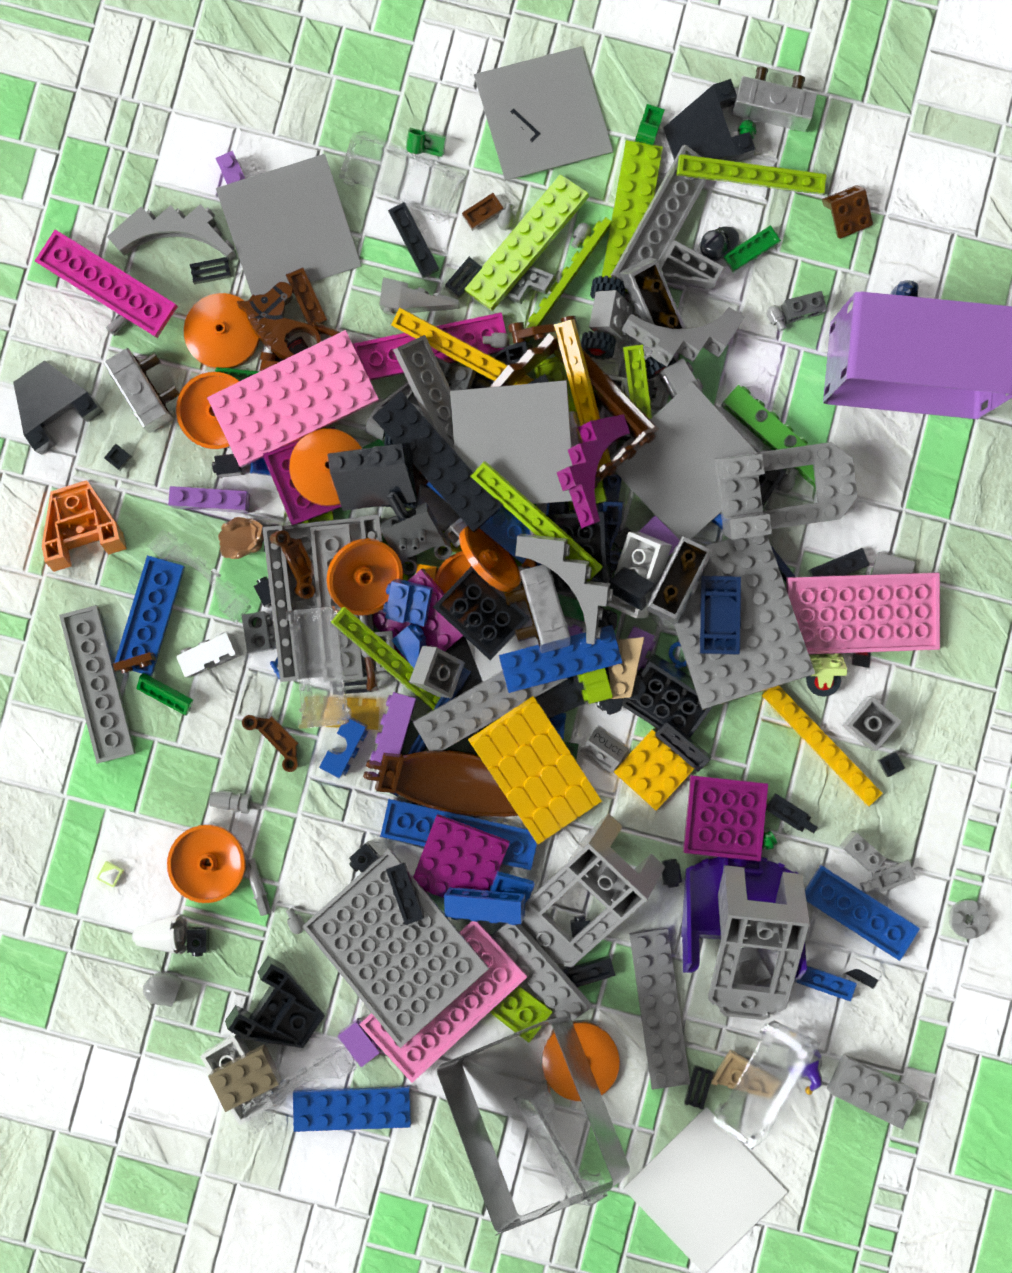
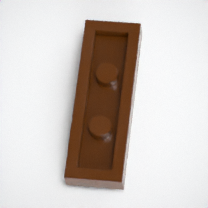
(306, 297)

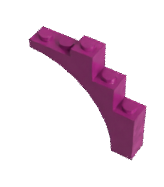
(585, 458)

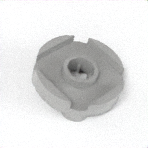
(980, 919)

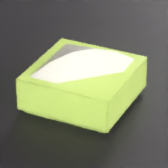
(110, 874)

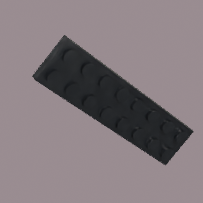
(437, 461)

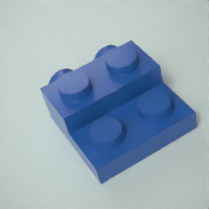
(408, 602)
(512, 884)

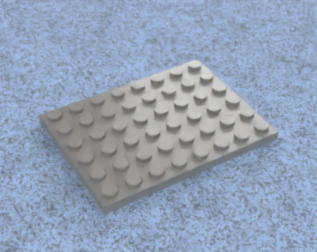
(769, 633)
(393, 967)

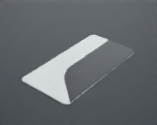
(862, 972)

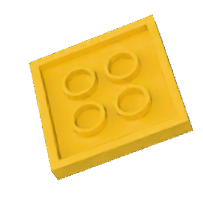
(653, 770)

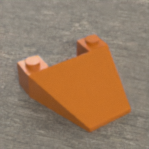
(76, 519)

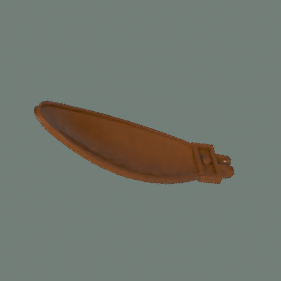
(442, 781)

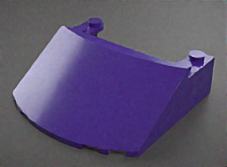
(701, 901)

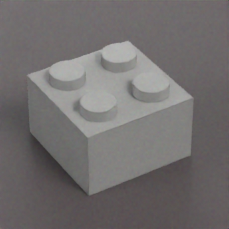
(437, 672)
(871, 723)

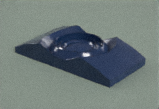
(720, 615)

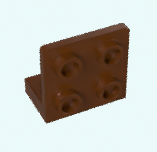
(849, 210)

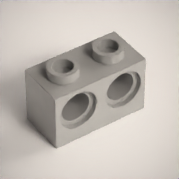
(862, 852)

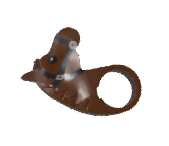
(268, 321)

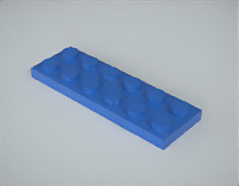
(150, 611)
(532, 668)
(860, 913)
(351, 1109)

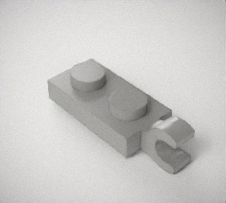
(890, 877)

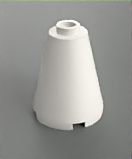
(163, 935)

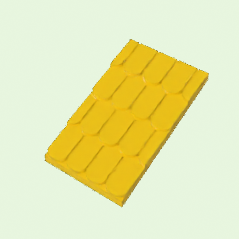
(535, 770)

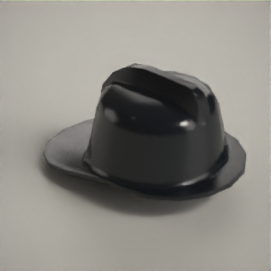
(718, 243)

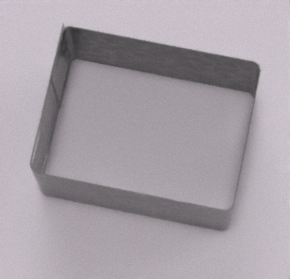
(480, 1149)

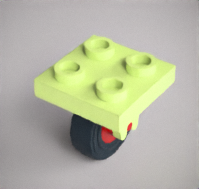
(827, 674)

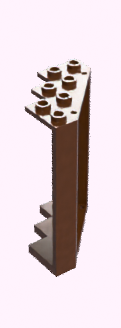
(604, 391)

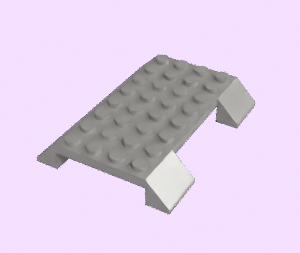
(283, 582)

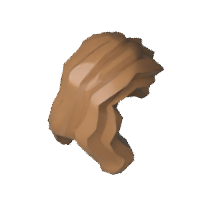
(240, 537)

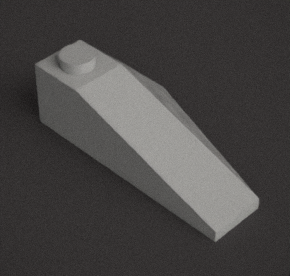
(398, 295)

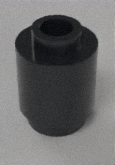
(672, 873)

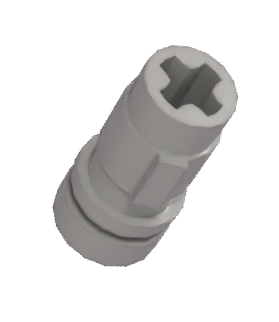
(230, 801)

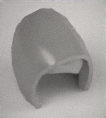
(162, 989)

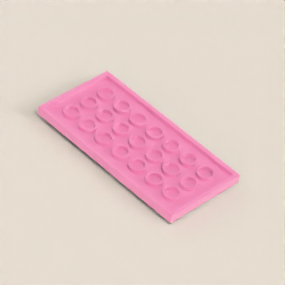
(293, 398)
(867, 612)
(460, 1015)

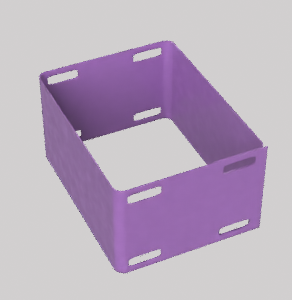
(919, 355)

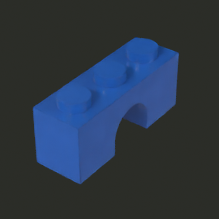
(337, 762)

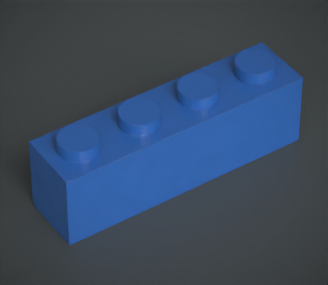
(484, 905)

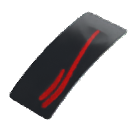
(295, 346)

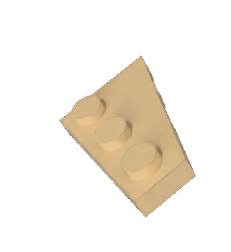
(624, 675)
(730, 1070)

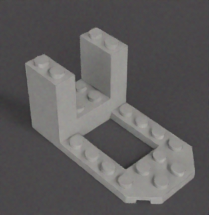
(741, 493)
(606, 878)
(763, 926)

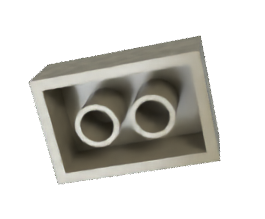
(245, 1078)

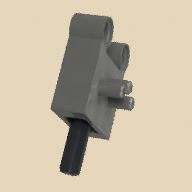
(413, 533)

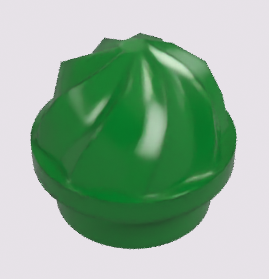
(747, 126)
(769, 840)

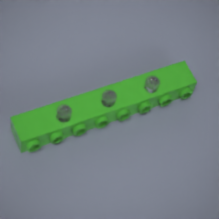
(765, 425)

